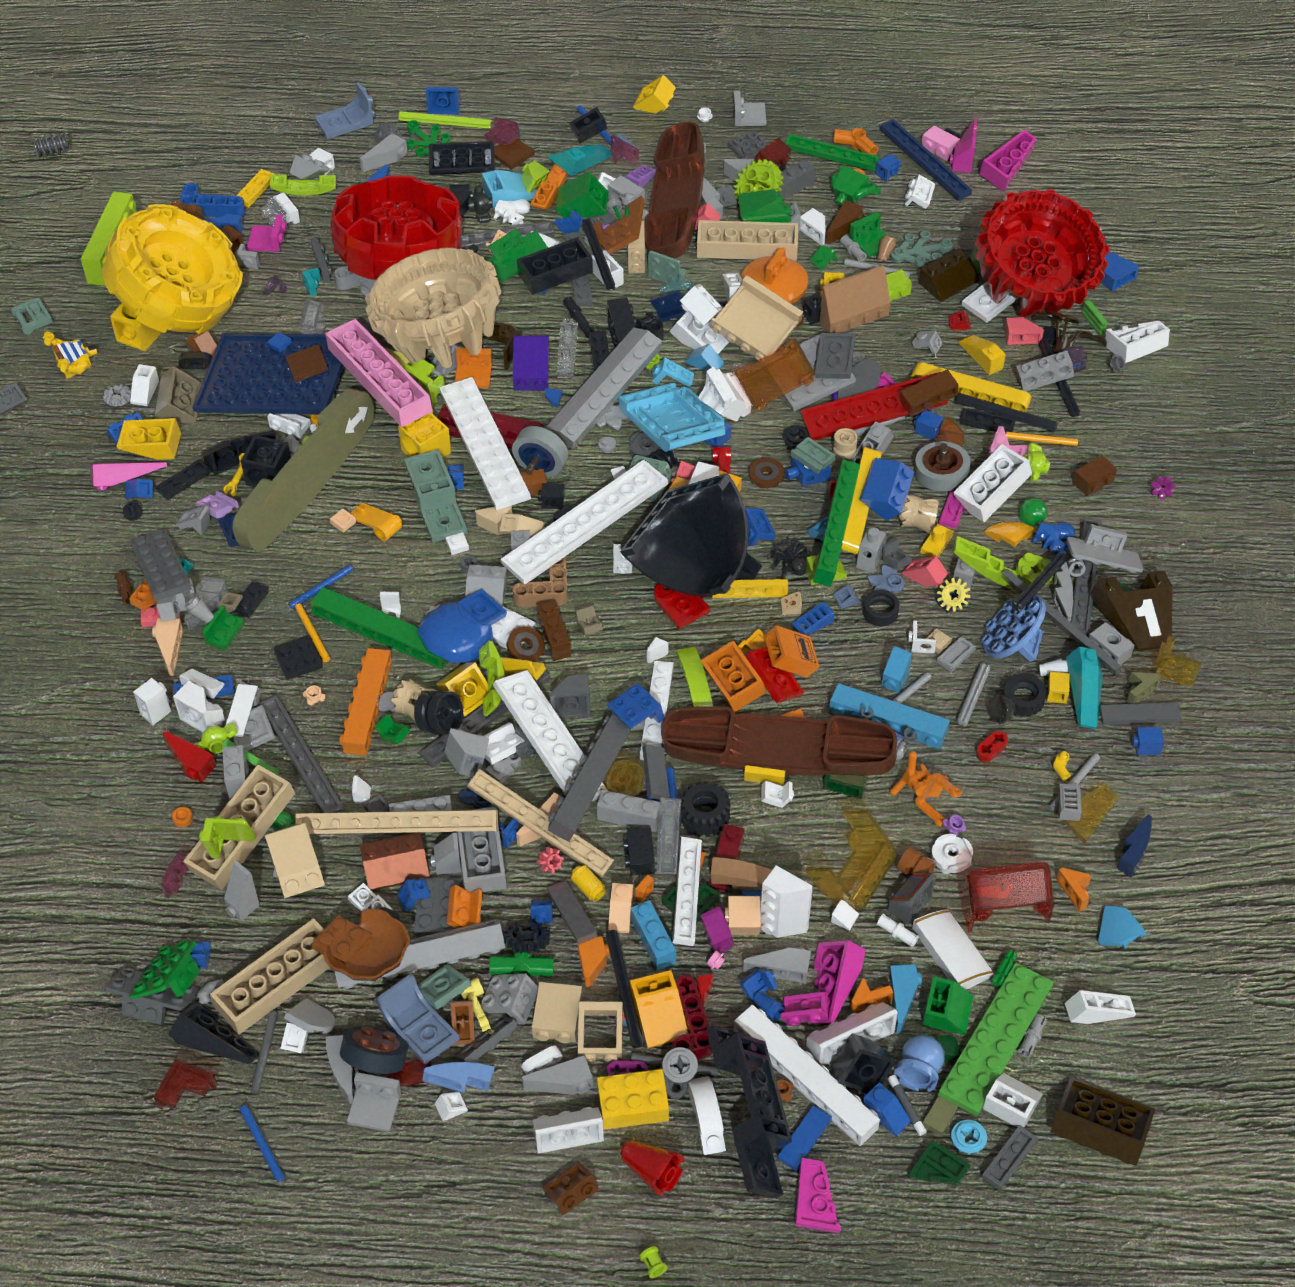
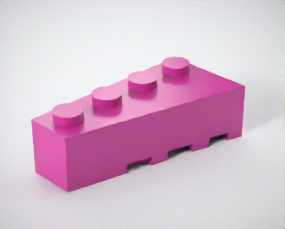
(1007, 161)

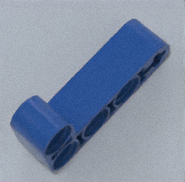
(212, 204)

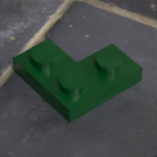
(706, 899)

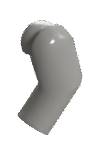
(208, 988)

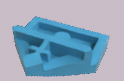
(1119, 927)

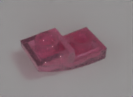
(171, 881)

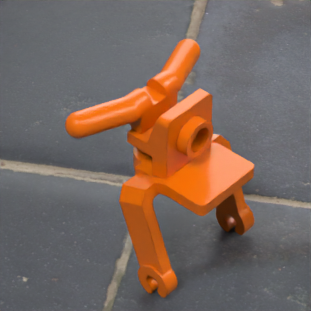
(925, 786)

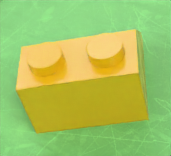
(655, 95)
(468, 684)

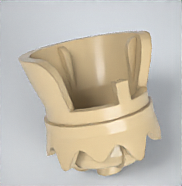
(919, 513)
(406, 697)

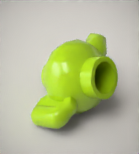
(1038, 461)
(214, 736)

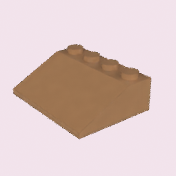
(855, 301)

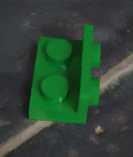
(222, 629)

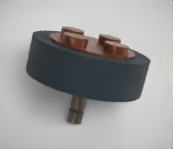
(373, 1050)

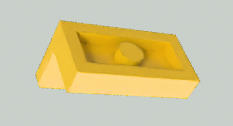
(515, 666)

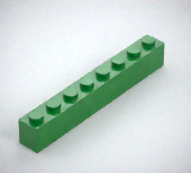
(836, 523)
(374, 625)

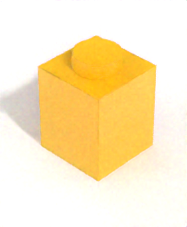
(1058, 687)

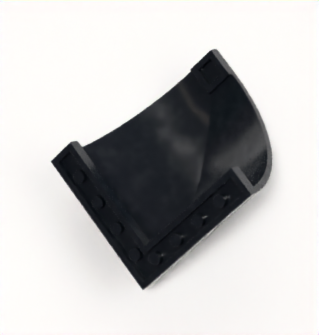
(693, 538)

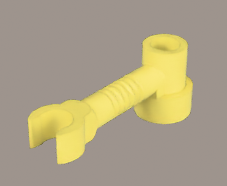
(472, 993)

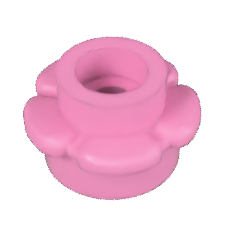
(716, 960)

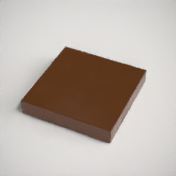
(513, 154)
(307, 363)

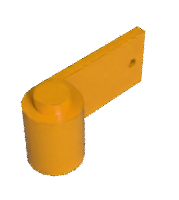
(382, 522)

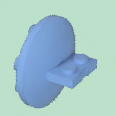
(1015, 630)

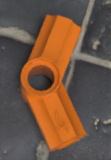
(857, 140)

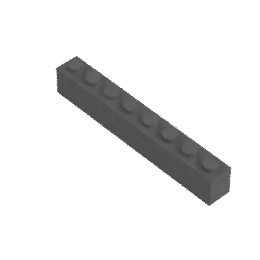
(589, 778)

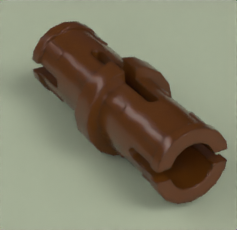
(124, 586)

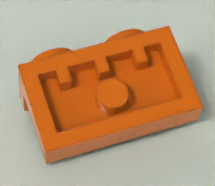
(463, 907)

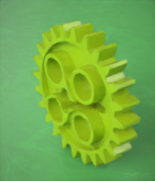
(759, 174)

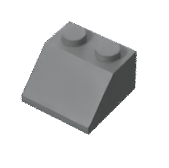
(490, 579)

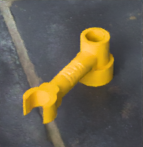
(234, 482)

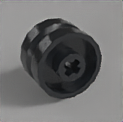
(438, 712)

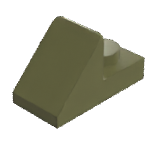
(1142, 686)

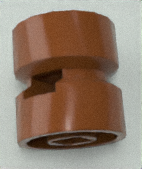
(912, 862)

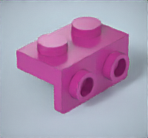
(805, 1008)

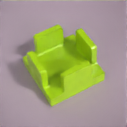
(419, 372)

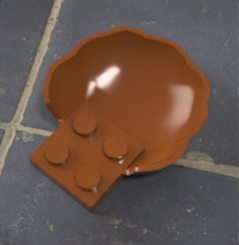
(363, 949)

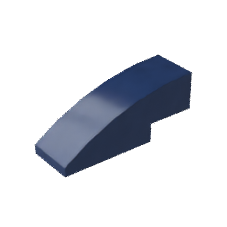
(1135, 847)

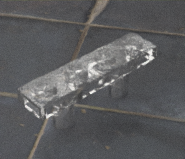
(567, 349)

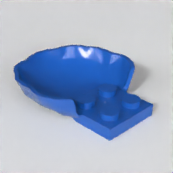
(461, 627)

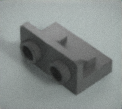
(11, 397)

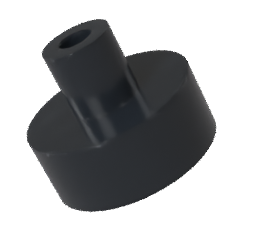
(132, 511)

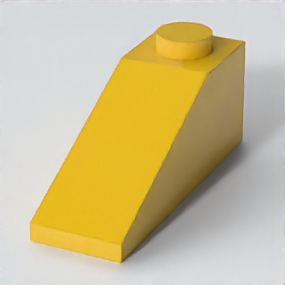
(985, 353)

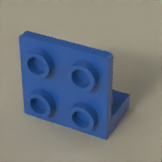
(635, 706)

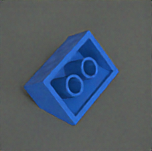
(887, 487)

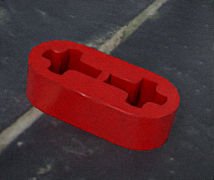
(989, 743)

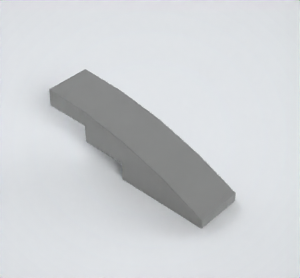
(1063, 592)

